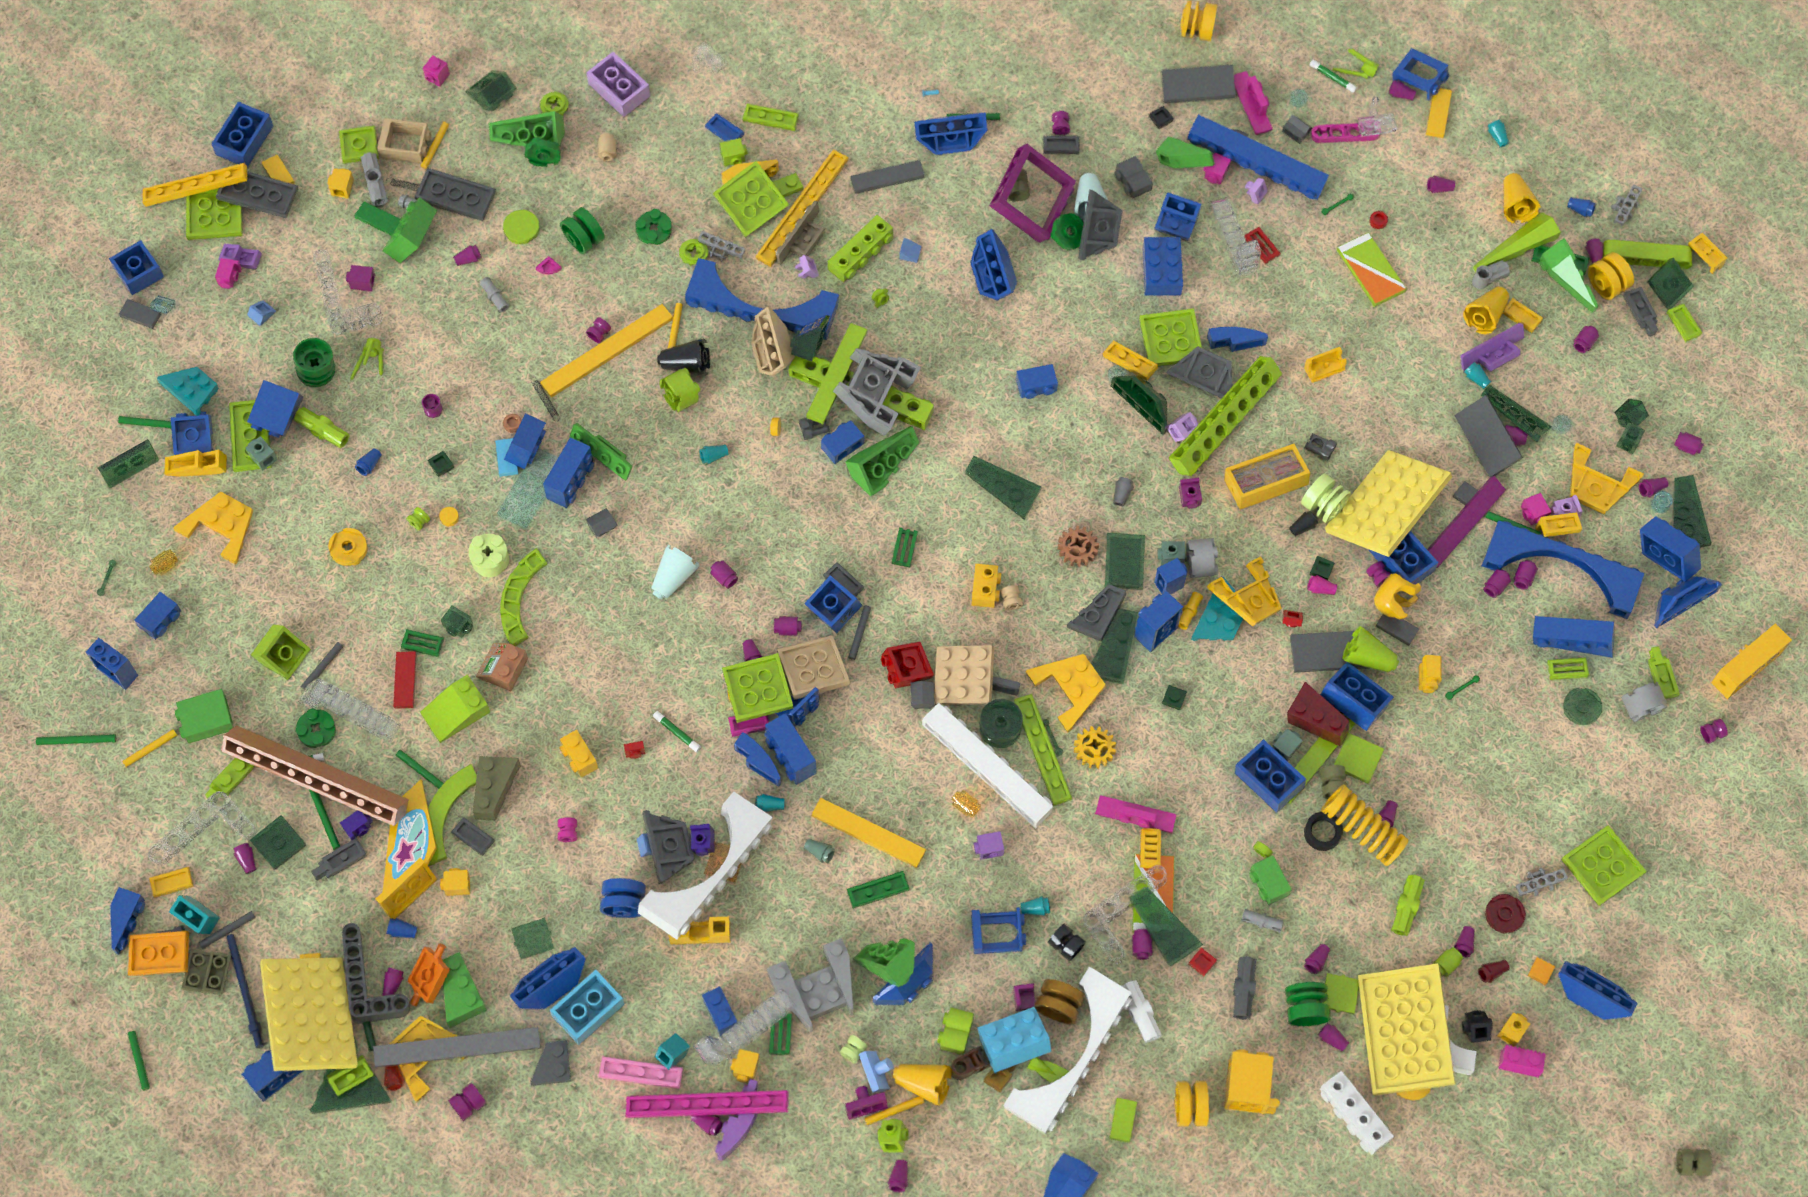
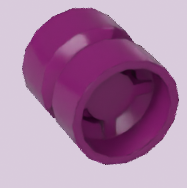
(467, 1101)

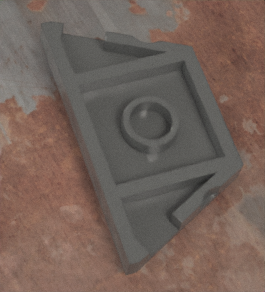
(1100, 226)
(1204, 371)
(668, 845)

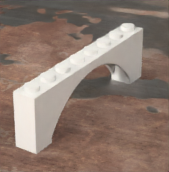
(678, 909)
(1043, 1104)

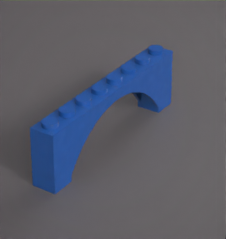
(710, 293)
(1615, 580)

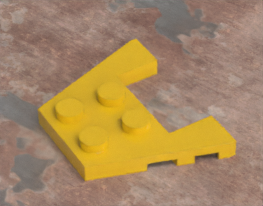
(1595, 488)
(223, 516)
(1253, 601)
(1078, 682)
(419, 1030)

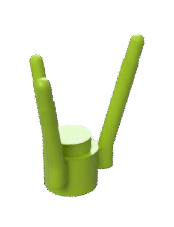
(1369, 67)
(371, 349)

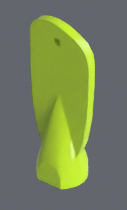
(1047, 1070)

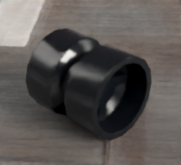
(1072, 946)

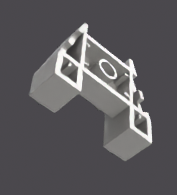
(871, 384)
(820, 991)

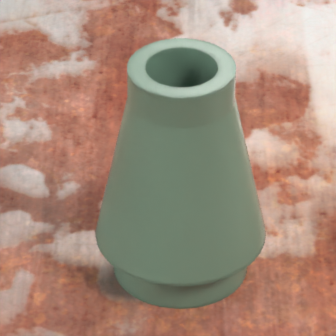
(822, 851)

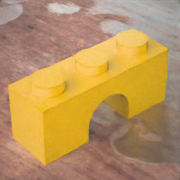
(711, 931)

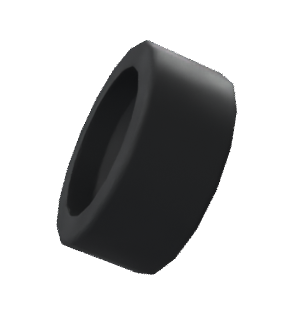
(1317, 844)

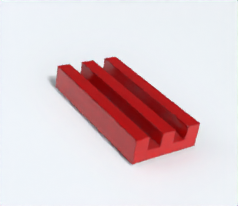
(1264, 258)

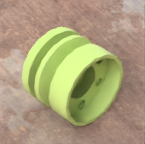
(1323, 496)

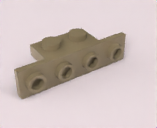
(803, 237)

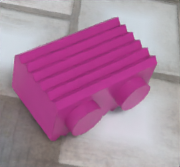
(1522, 1061)

